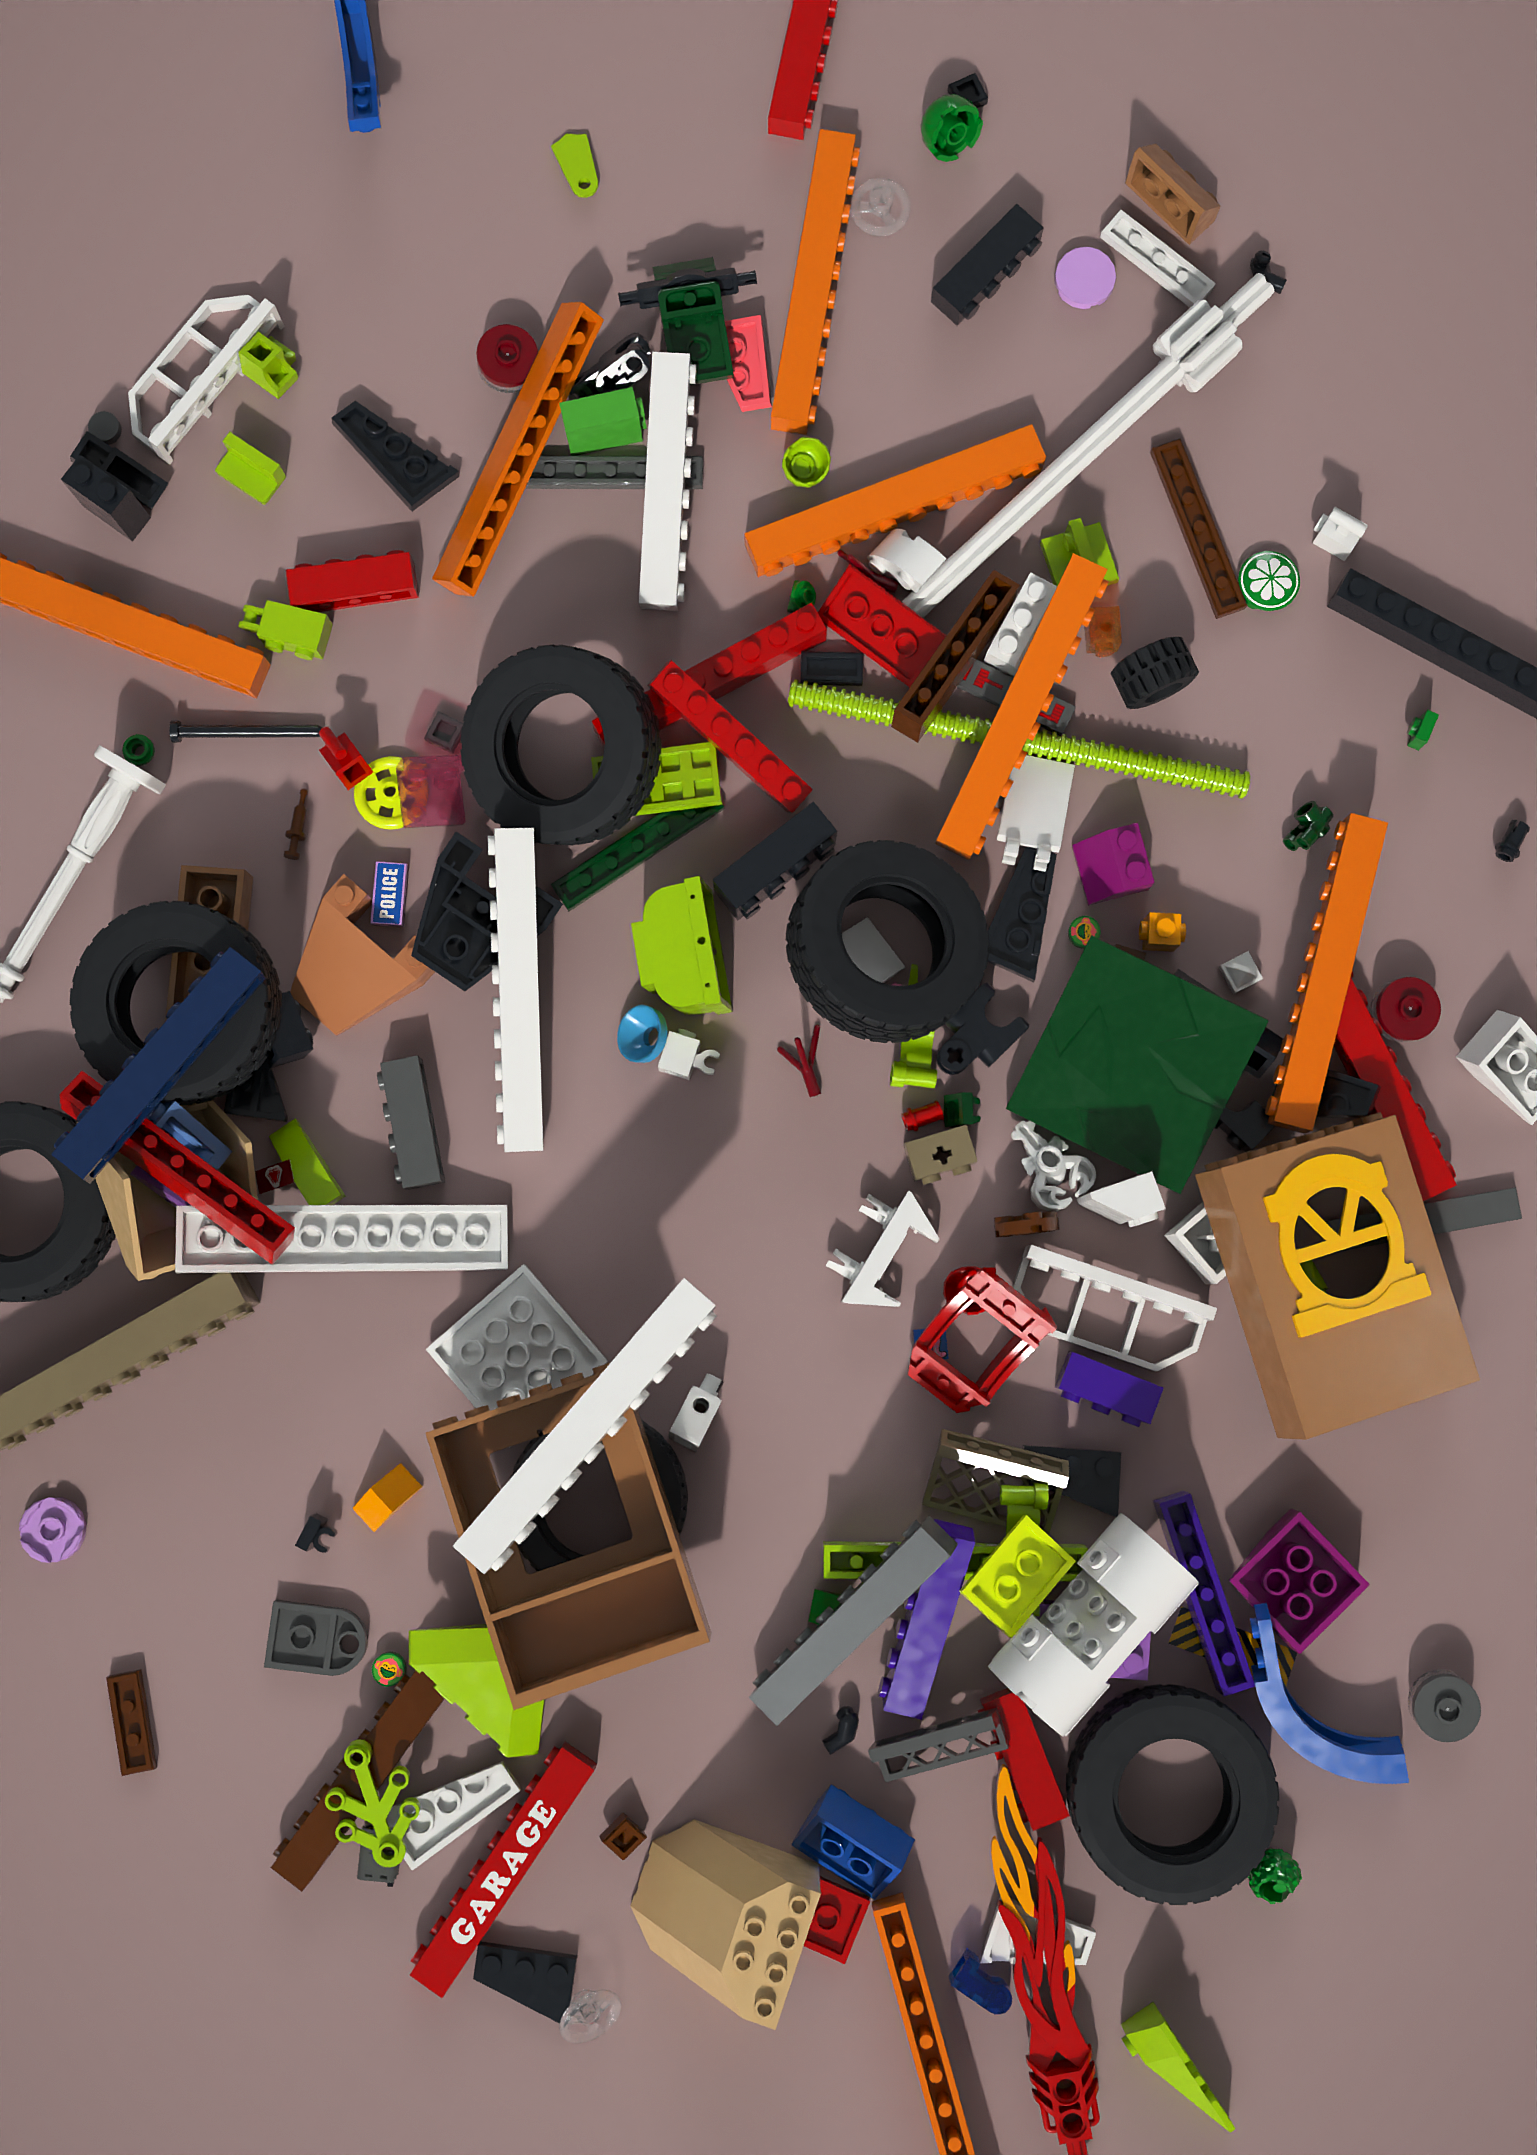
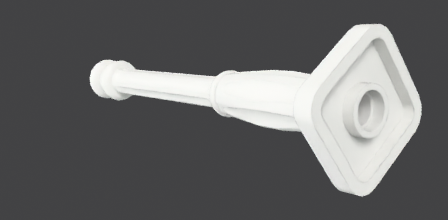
(88, 839)

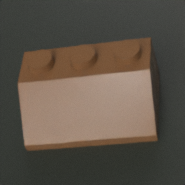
(1171, 192)

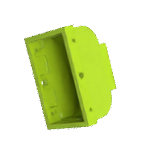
(677, 949)

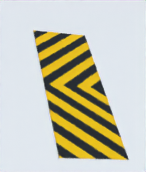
(1186, 1638)

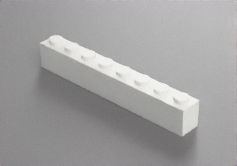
(666, 481)

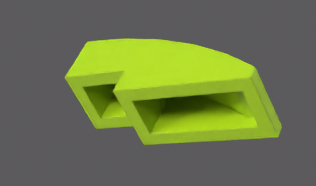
(308, 1167)

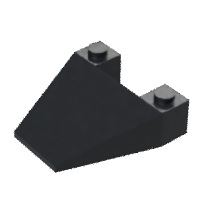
(457, 921)

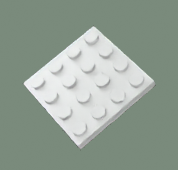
(514, 1343)

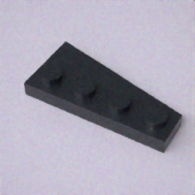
(402, 465)
(1021, 917)

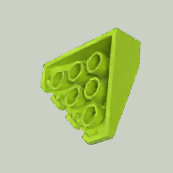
(469, 1674)

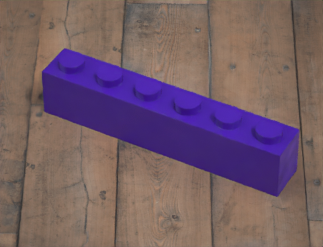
(1207, 1600)
(925, 1630)

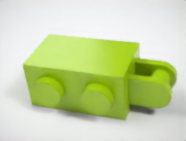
(289, 629)

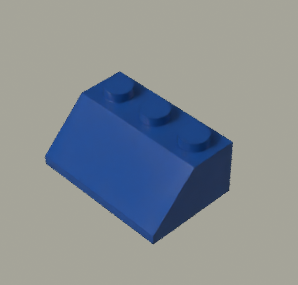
(853, 1842)

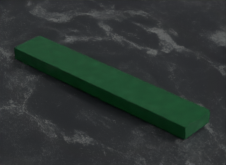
(629, 853)

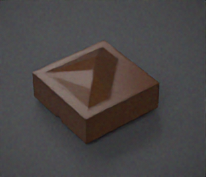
(623, 1836)

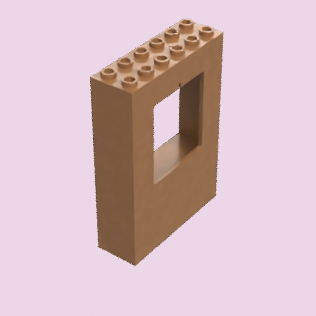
(591, 1611)

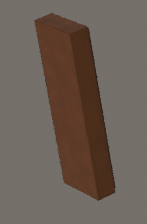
(131, 1722)

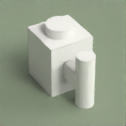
(1338, 533)

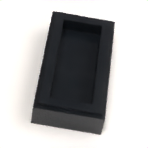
(832, 668)

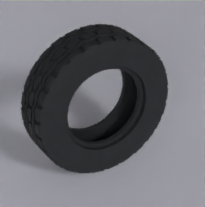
(494, 730)
(933, 895)
(119, 957)
(84, 1227)
(1224, 1851)

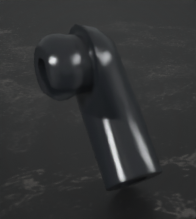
(1260, 265)
(846, 1730)

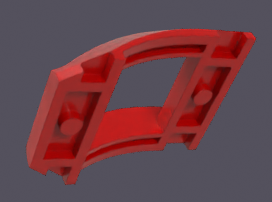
(1005, 1305)

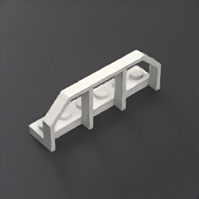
(210, 383)
(1132, 1291)

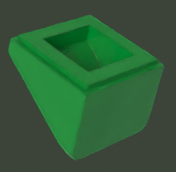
(820, 1602)

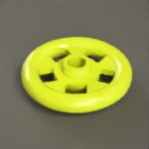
(370, 809)

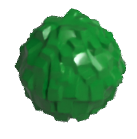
(1275, 1876)

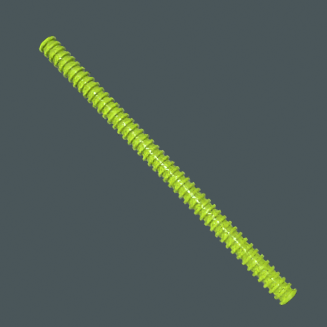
(1043, 744)

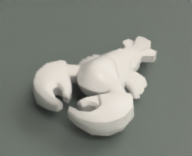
(1051, 1166)

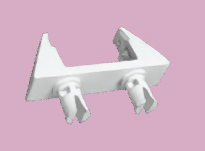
(895, 1226)

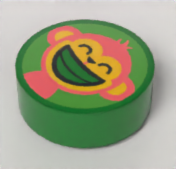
(1081, 930)
(389, 1669)

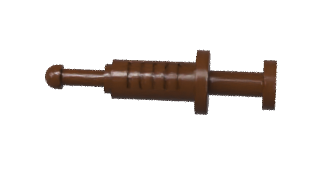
(296, 831)

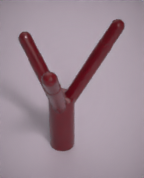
(886, 582)
(806, 1067)

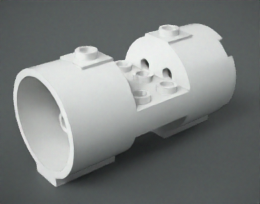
(1094, 1625)

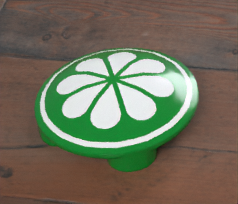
(1269, 581)

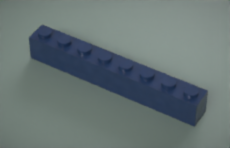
(158, 1065)

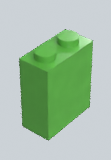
(603, 421)

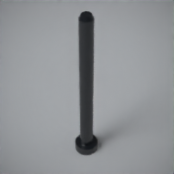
(180, 731)

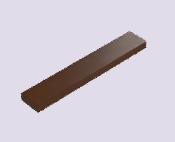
(1198, 528)

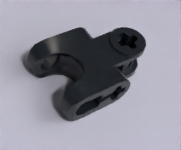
(615, 368)
(976, 1036)

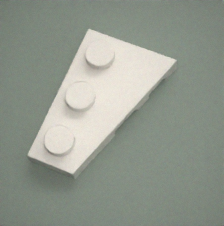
(1000, 1946)

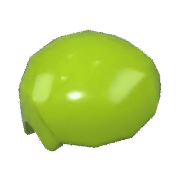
(806, 462)

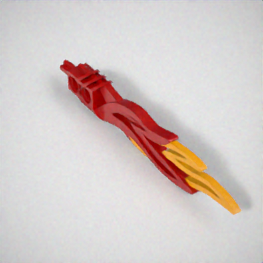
(1044, 2034)

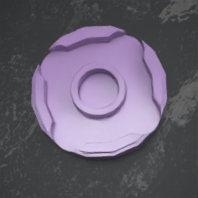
(1085, 277)
(52, 1529)

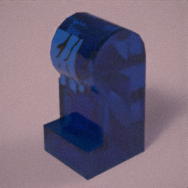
(987, 1991)

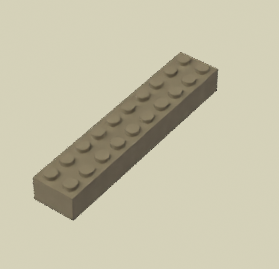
(123, 1354)

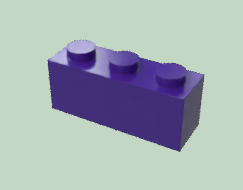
(1108, 1389)

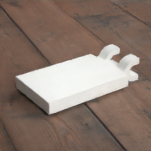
(1035, 809)

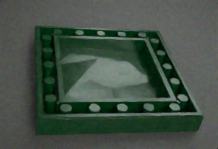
(1136, 1064)

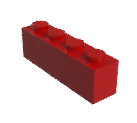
(353, 582)
(1026, 1762)

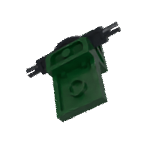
(693, 311)

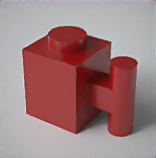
(344, 758)

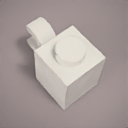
(682, 1055)

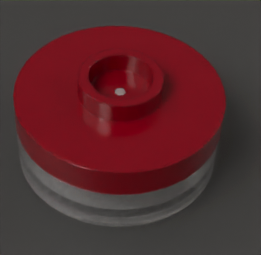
(505, 357)
(1406, 1009)

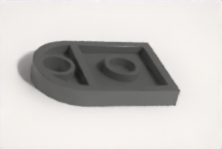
(311, 1638)

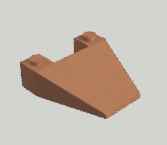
(345, 972)

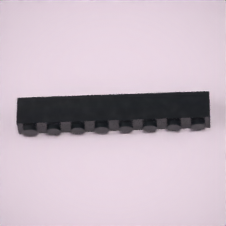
(1437, 640)

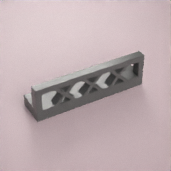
(937, 1737)

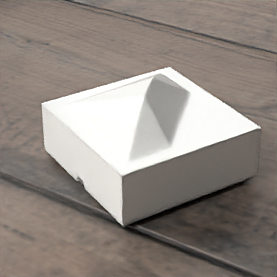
(1240, 972)

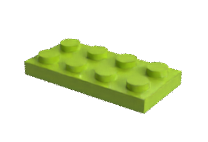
(684, 781)

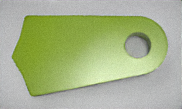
(576, 163)

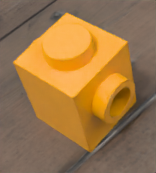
(1162, 931)

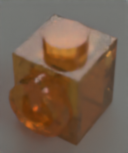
(1104, 631)

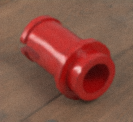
(922, 1116)

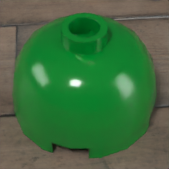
(950, 126)

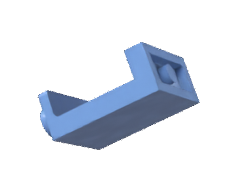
(190, 1133)

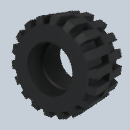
(1154, 672)

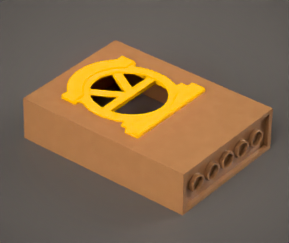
(1319, 1354)

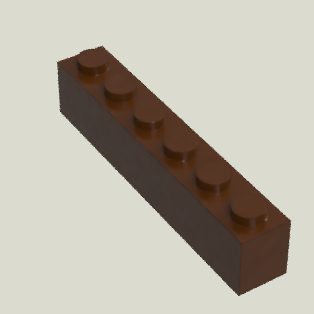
(955, 656)

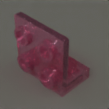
(430, 791)

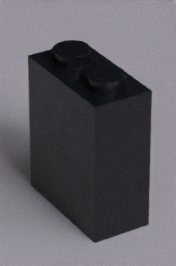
(106, 498)

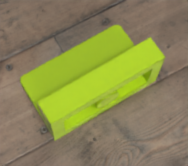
(250, 469)

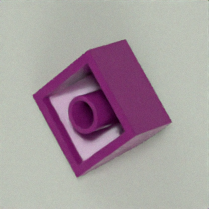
(1113, 864)

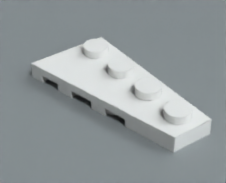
(453, 1810)

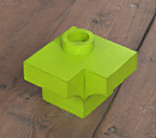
(268, 364)

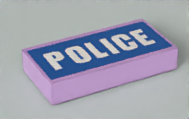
(389, 894)

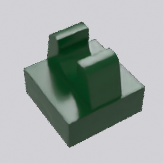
(959, 1109)

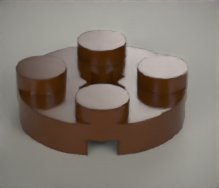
(1026, 1224)

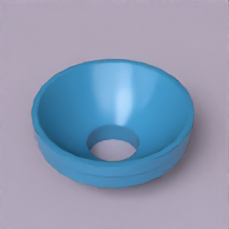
(635, 1031)

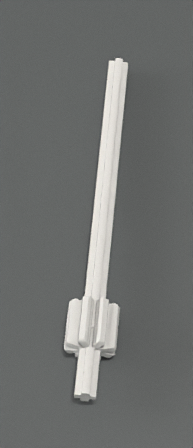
(1189, 354)

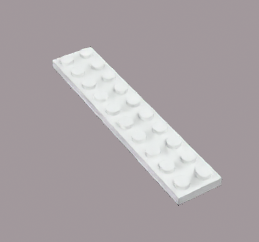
(354, 1240)

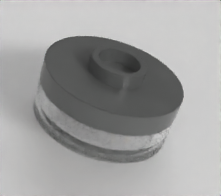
(1444, 1705)

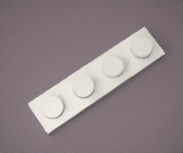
(1157, 259)

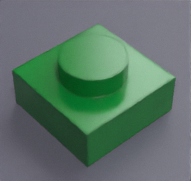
(1421, 729)

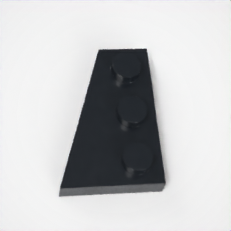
(1346, 1096)
(1092, 1476)
(528, 1976)

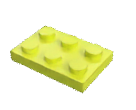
(1017, 1576)

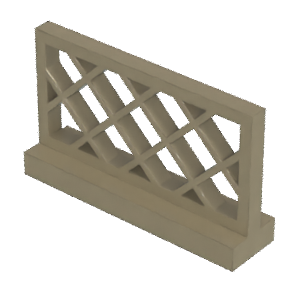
(995, 1458)

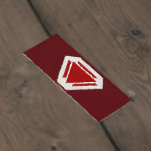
(274, 1176)

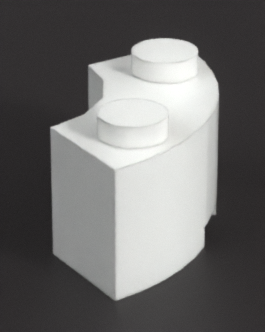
(905, 560)

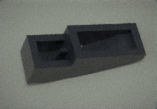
(139, 480)

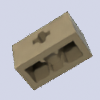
(954, 1141)

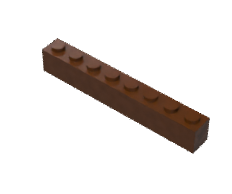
(390, 1738)

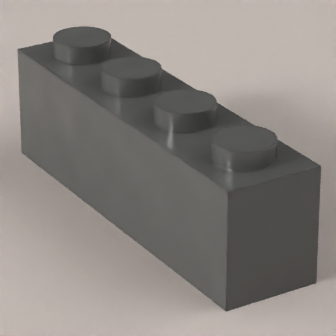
(411, 1122)

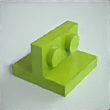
(1083, 541)

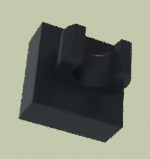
(312, 1533)

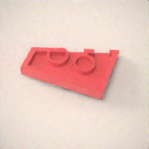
(749, 363)

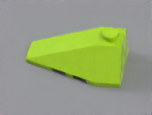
(1162, 2052)

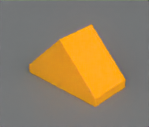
(387, 1496)

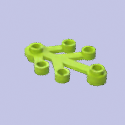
(375, 1810)

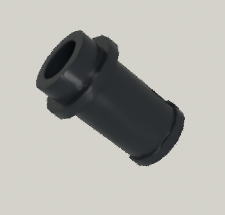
(1509, 846)

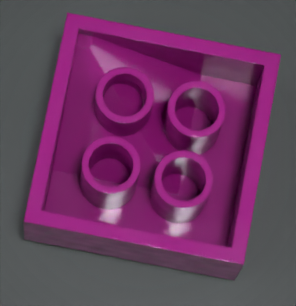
(1298, 1579)

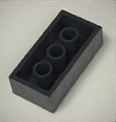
(775, 862)

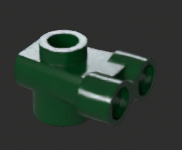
(1312, 825)

